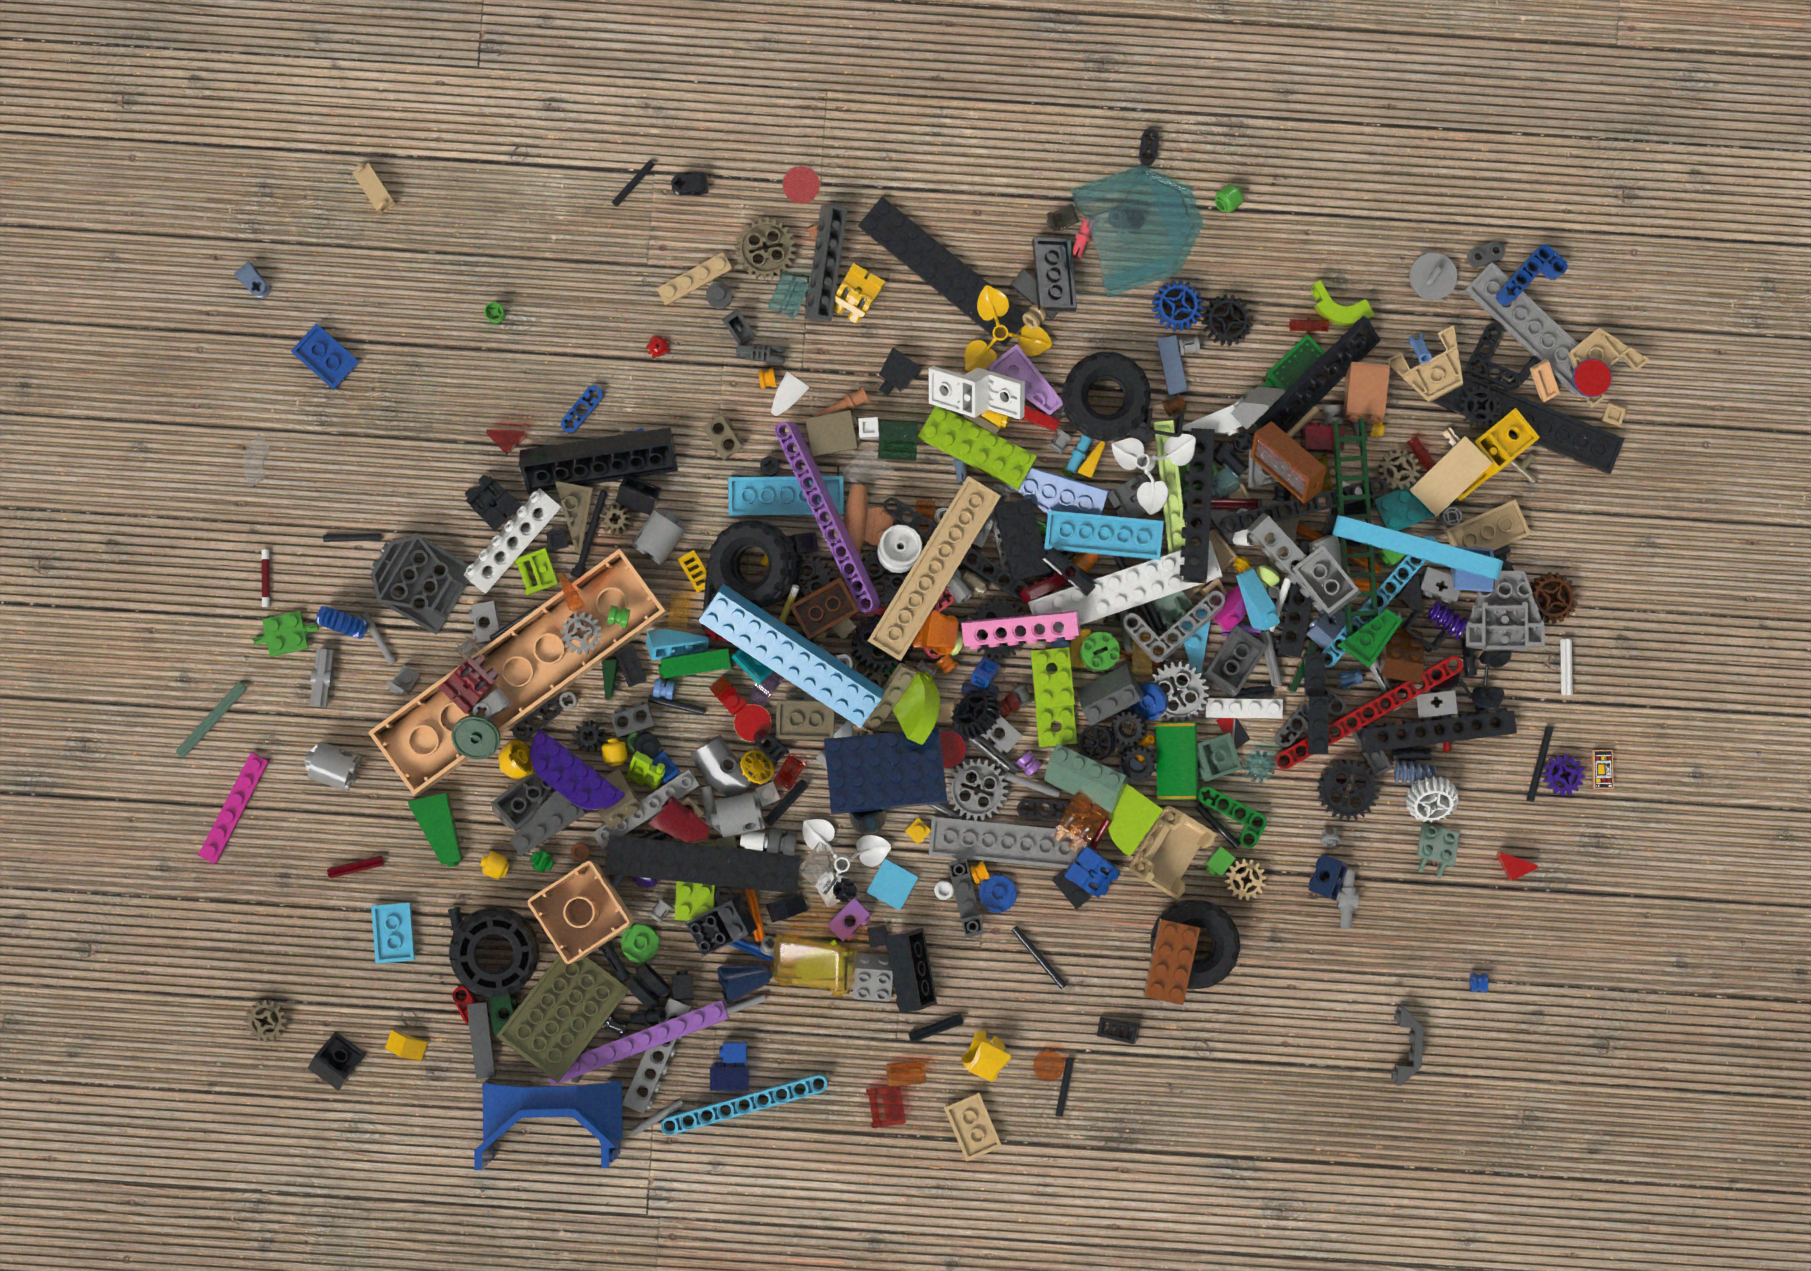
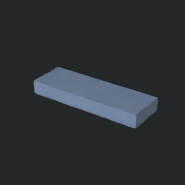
(1172, 365)

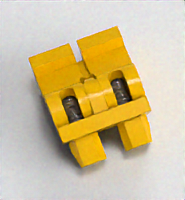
(857, 293)

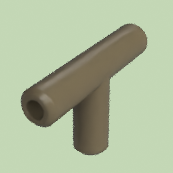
(1521, 467)

